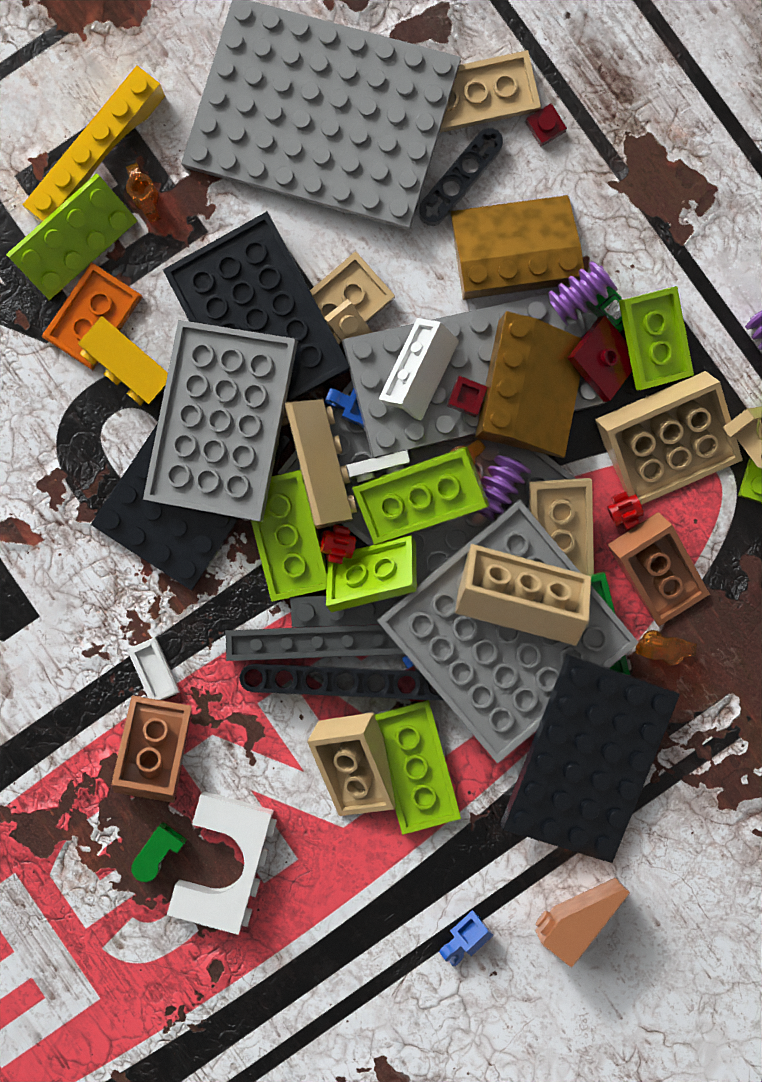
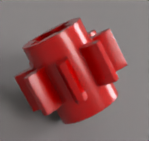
(625, 510)
(338, 544)

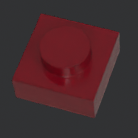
(546, 125)
(467, 396)

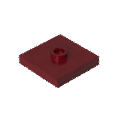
(602, 358)

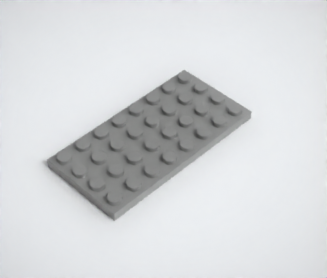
(376, 353)

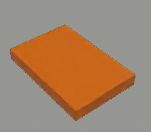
(92, 297)

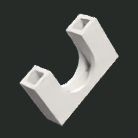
(226, 906)

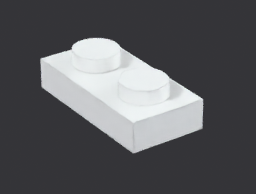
(390, 463)

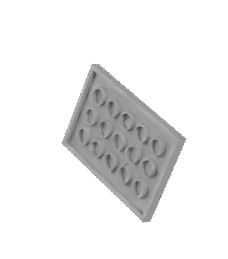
(220, 420)

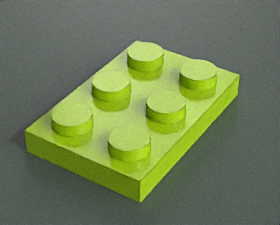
(656, 338)
(372, 574)

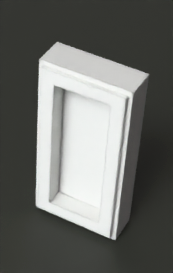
(153, 670)

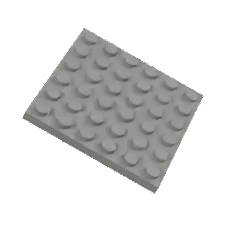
(490, 672)

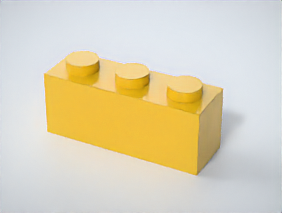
(123, 361)

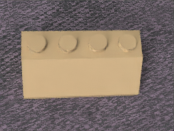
(319, 462)
(524, 595)

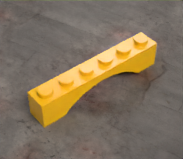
(120, 114)

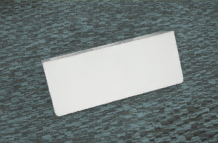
(419, 367)

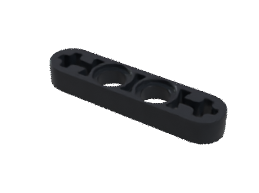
(462, 178)

